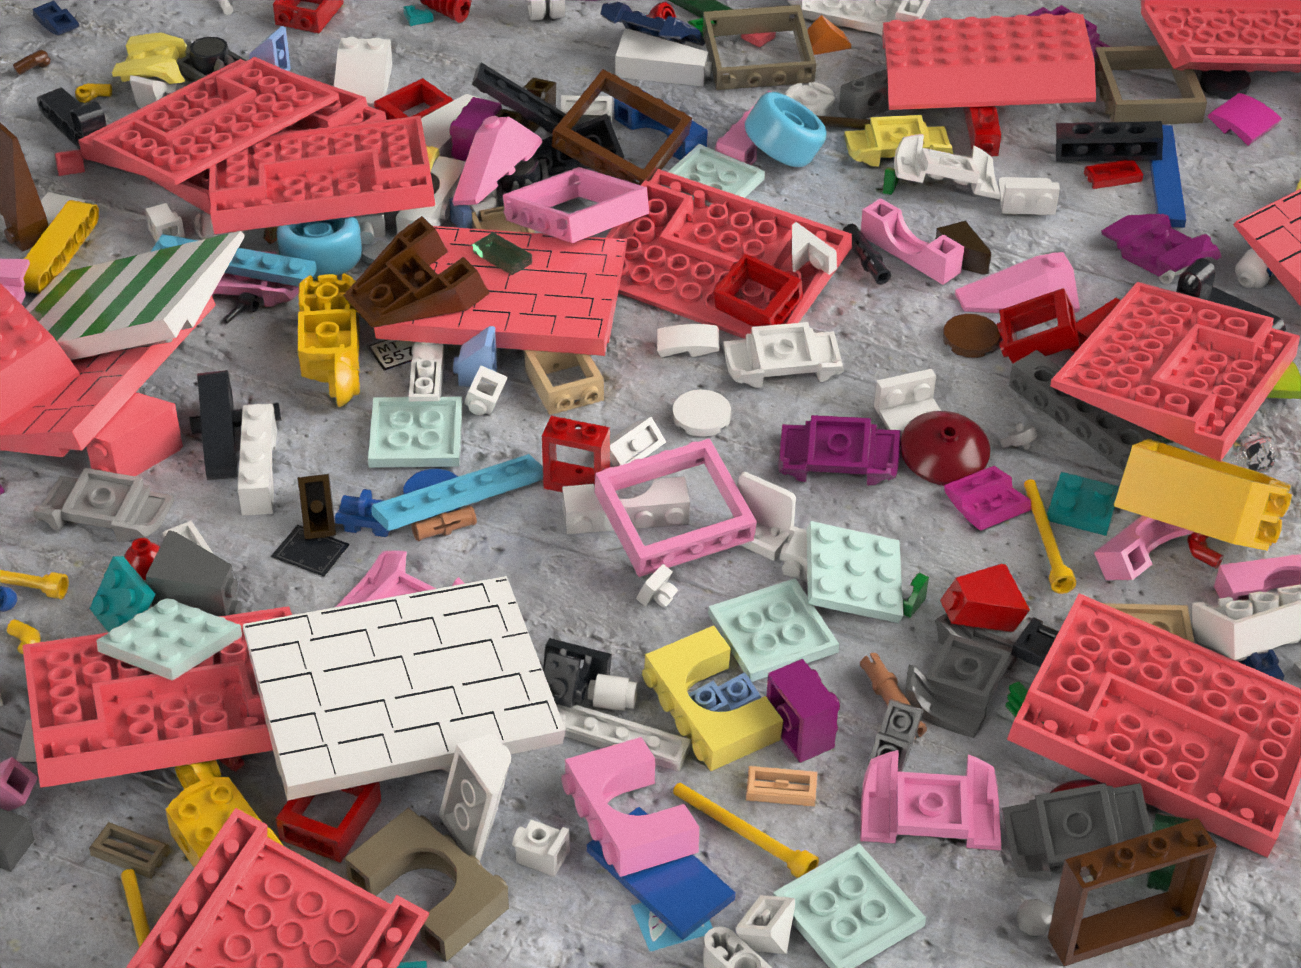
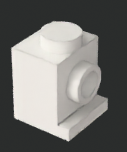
(164, 221)
(482, 395)
(795, 554)
(541, 847)

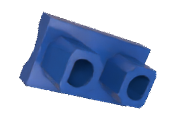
(357, 513)

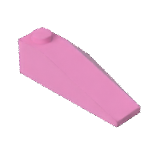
(493, 154)
(1020, 283)

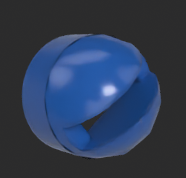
(8, 598)

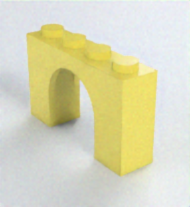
(714, 735)

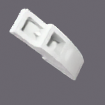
(426, 372)

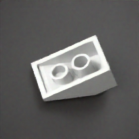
(364, 67)

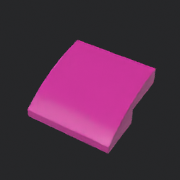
(1245, 117)
(987, 498)

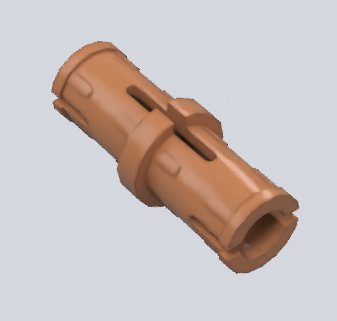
(444, 523)

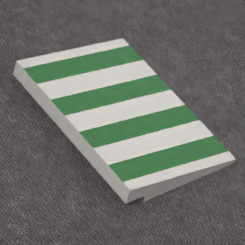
(133, 297)

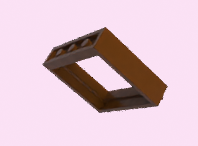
(602, 159)
(1182, 844)

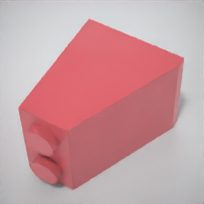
(136, 437)

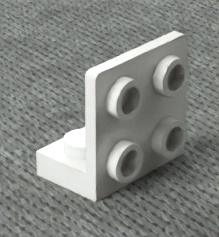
(904, 398)

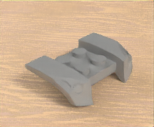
(107, 502)

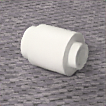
(613, 692)

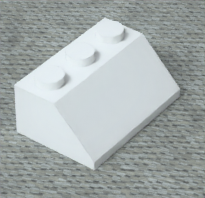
(474, 791)

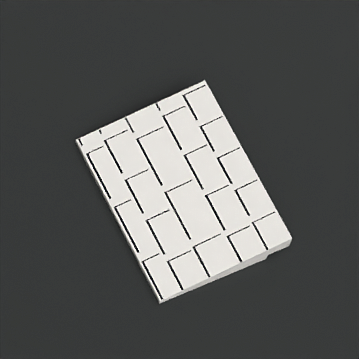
(398, 685)

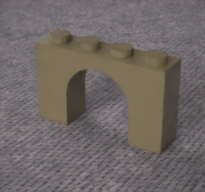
(414, 844)

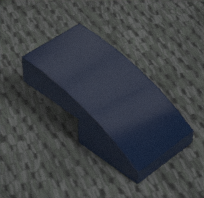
(54, 18)

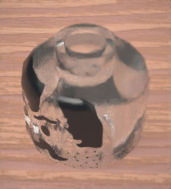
(1254, 452)

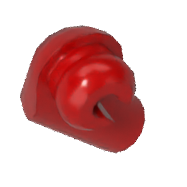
(1200, 550)

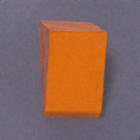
(827, 37)

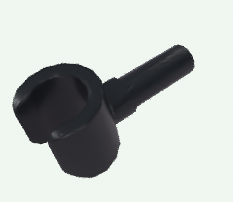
(245, 301)

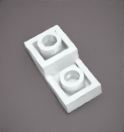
(694, 338)

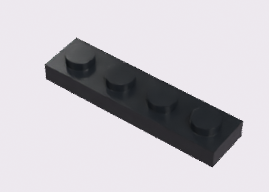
(517, 98)

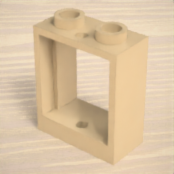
(562, 397)

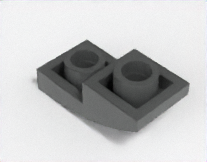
(897, 731)

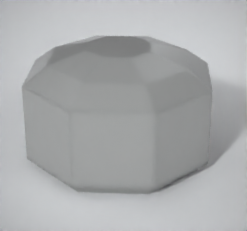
(1034, 917)

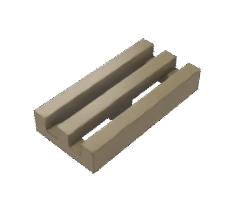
(126, 855)

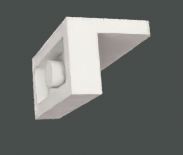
(635, 442)

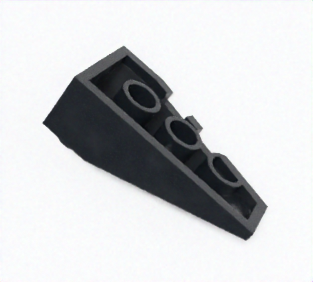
(597, 130)

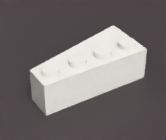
(1251, 624)

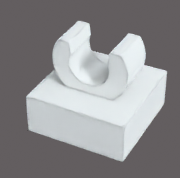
(658, 588)

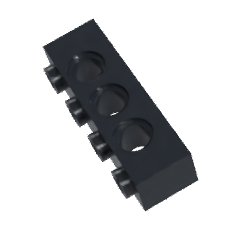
(1109, 141)

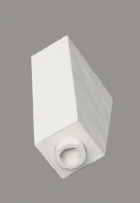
(660, 60)
(437, 125)

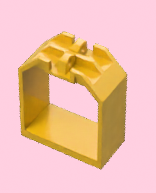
(1203, 495)

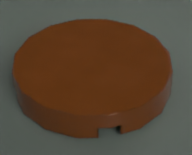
(971, 335)

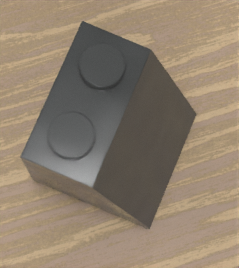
(193, 577)

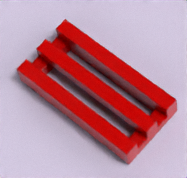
(1113, 174)

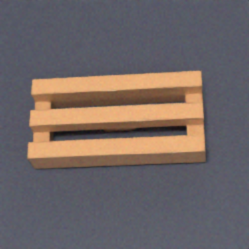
(781, 790)

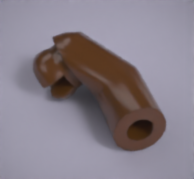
(37, 58)

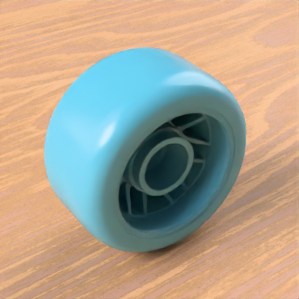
(785, 129)
(331, 243)

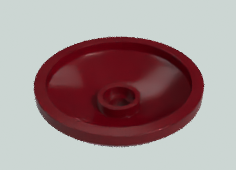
(944, 457)

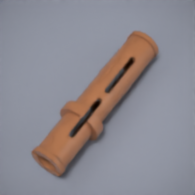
(885, 683)

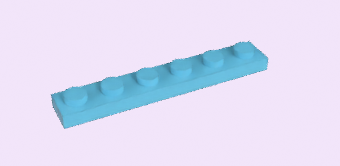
(256, 263)
(457, 492)

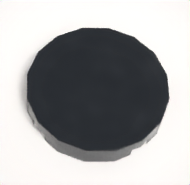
(1225, 83)

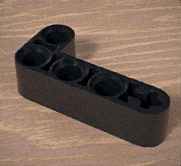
(70, 116)
(1198, 283)
(217, 424)

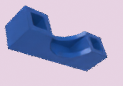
(634, 120)

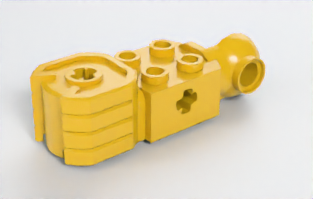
(329, 335)
(204, 808)

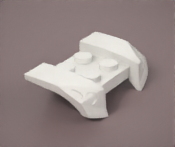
(913, 162)
(782, 351)

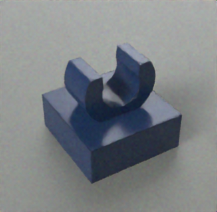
(1265, 663)

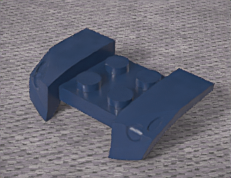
(669, 29)

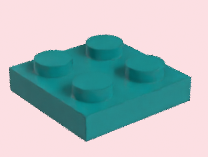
(1083, 503)
(120, 595)

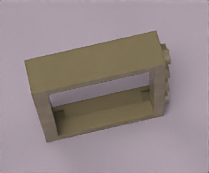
(759, 21)
(1170, 111)

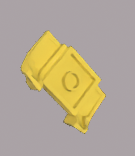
(152, 57)
(885, 133)

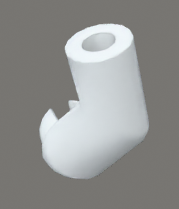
(488, 202)

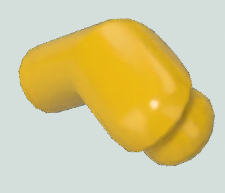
(91, 91)
(24, 632)

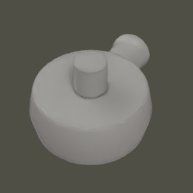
(1020, 436)

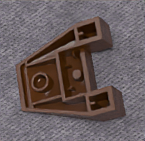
(18, 195)
(405, 288)

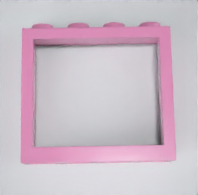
(615, 198)
(687, 545)

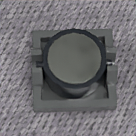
(206, 57)
(525, 174)

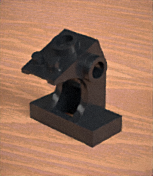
(564, 675)

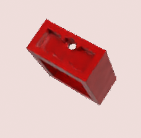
(305, 19)
(411, 96)
(748, 267)
(1034, 312)
(564, 433)
(320, 837)

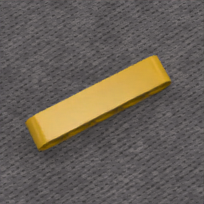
(59, 244)

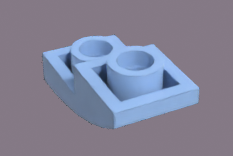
(727, 696)

